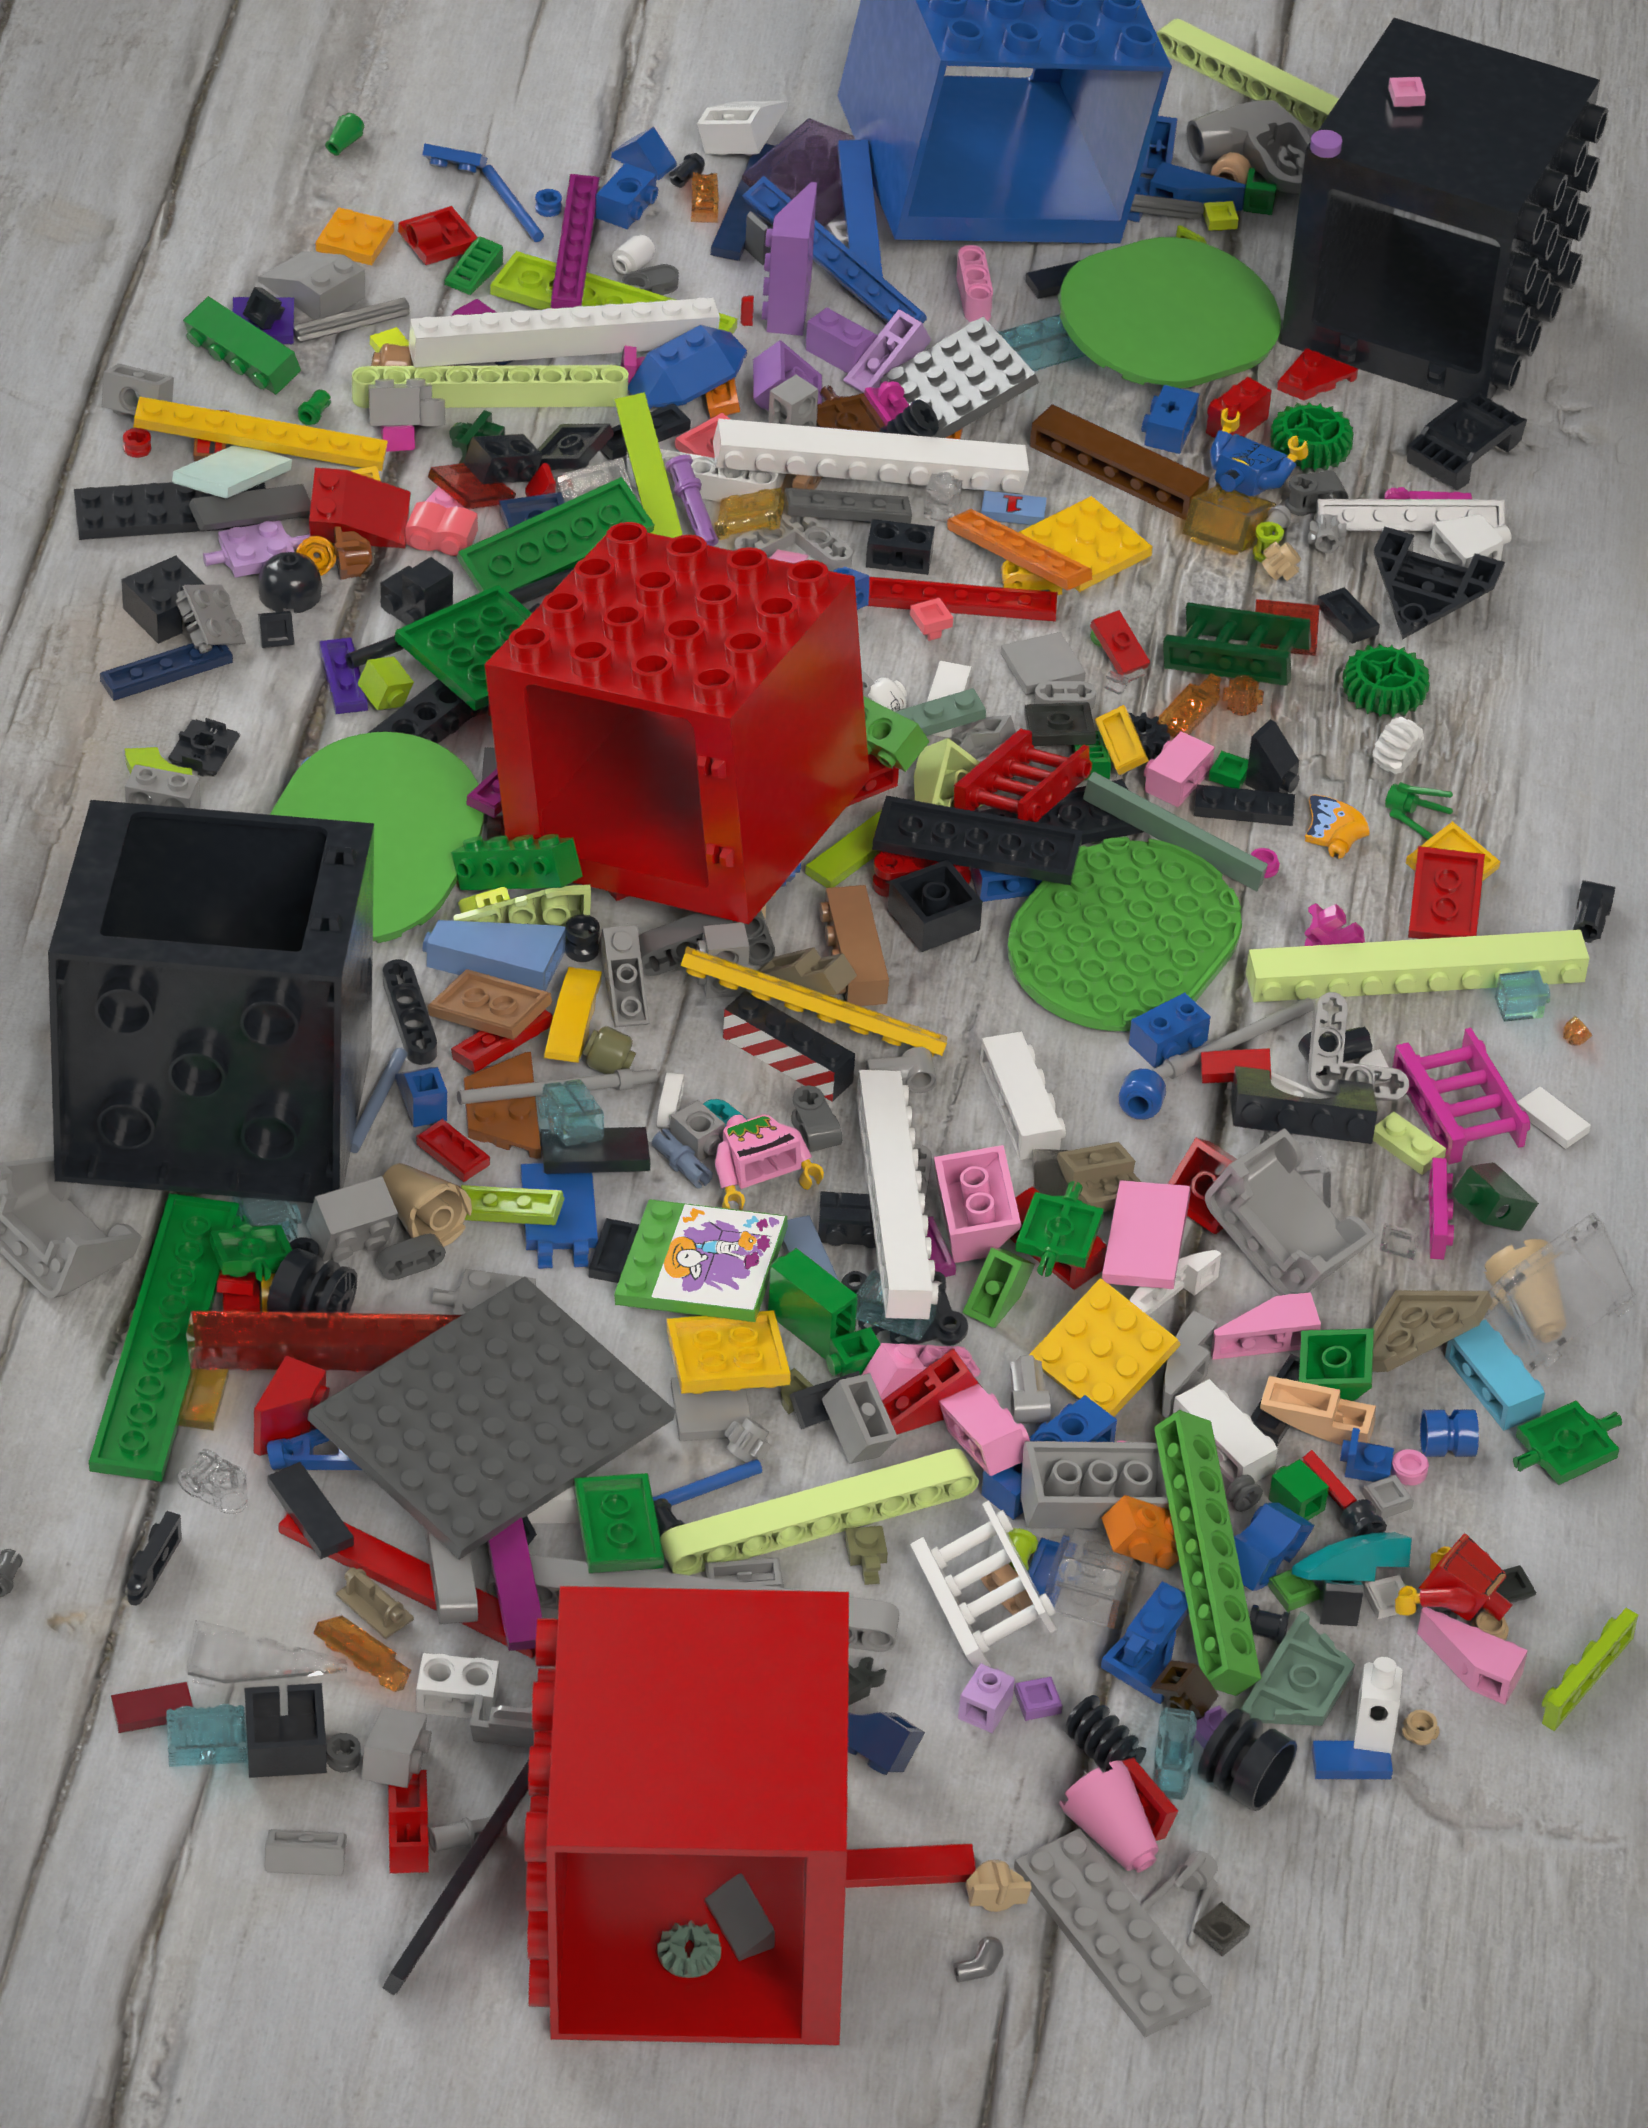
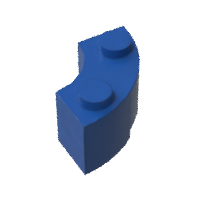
(1269, 1539)

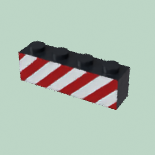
(788, 1045)

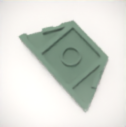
(1300, 1679)

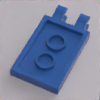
(577, 1219)

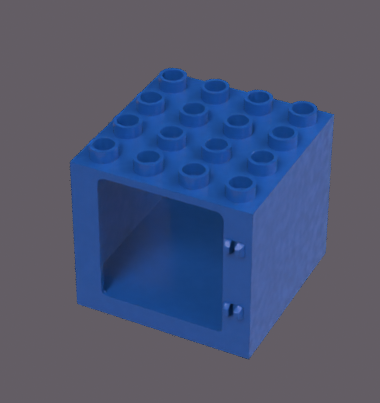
(1005, 153)

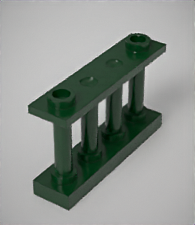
(1232, 659)

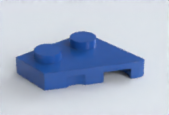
(1144, 1673)

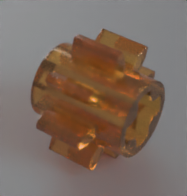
(1242, 695)

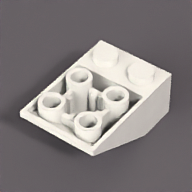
(739, 126)

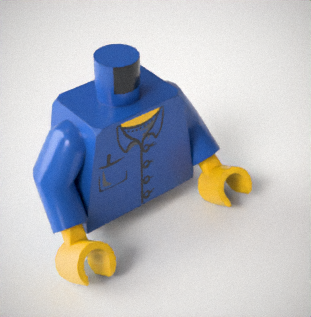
(1248, 464)

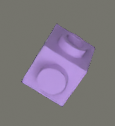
(986, 1698)

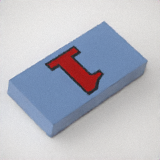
(1013, 507)

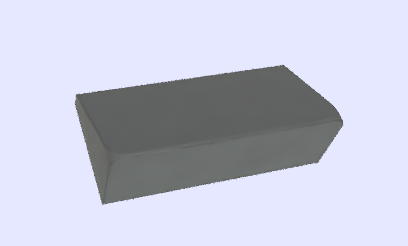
(741, 1918)

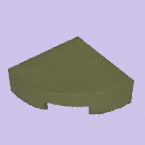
(797, 1383)

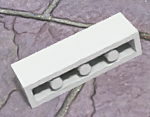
(1021, 1094)

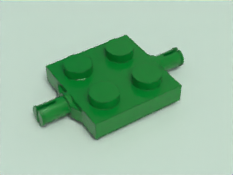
(1059, 1229)
(249, 1248)
(1567, 1442)

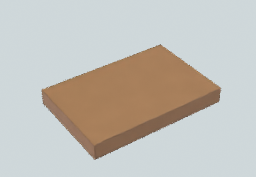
(489, 1004)

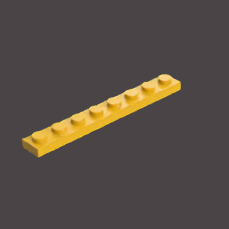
(260, 433)
(800, 998)

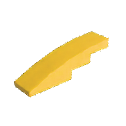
(573, 1014)

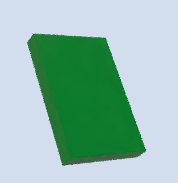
(618, 1523)

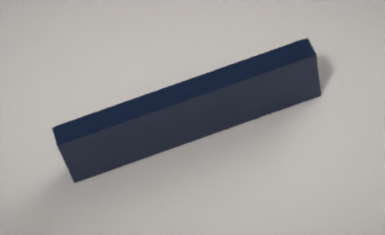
(162, 669)

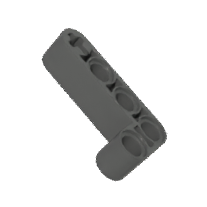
(665, 945)

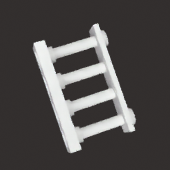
(949, 1587)

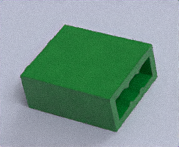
(810, 1301)

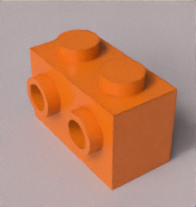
(1141, 1532)

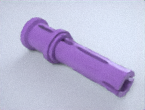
(688, 489)

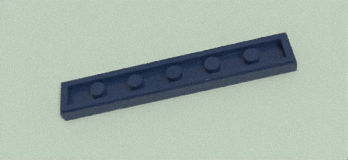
(731, 236)

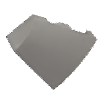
(985, 736)

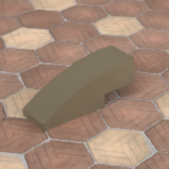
(811, 971)

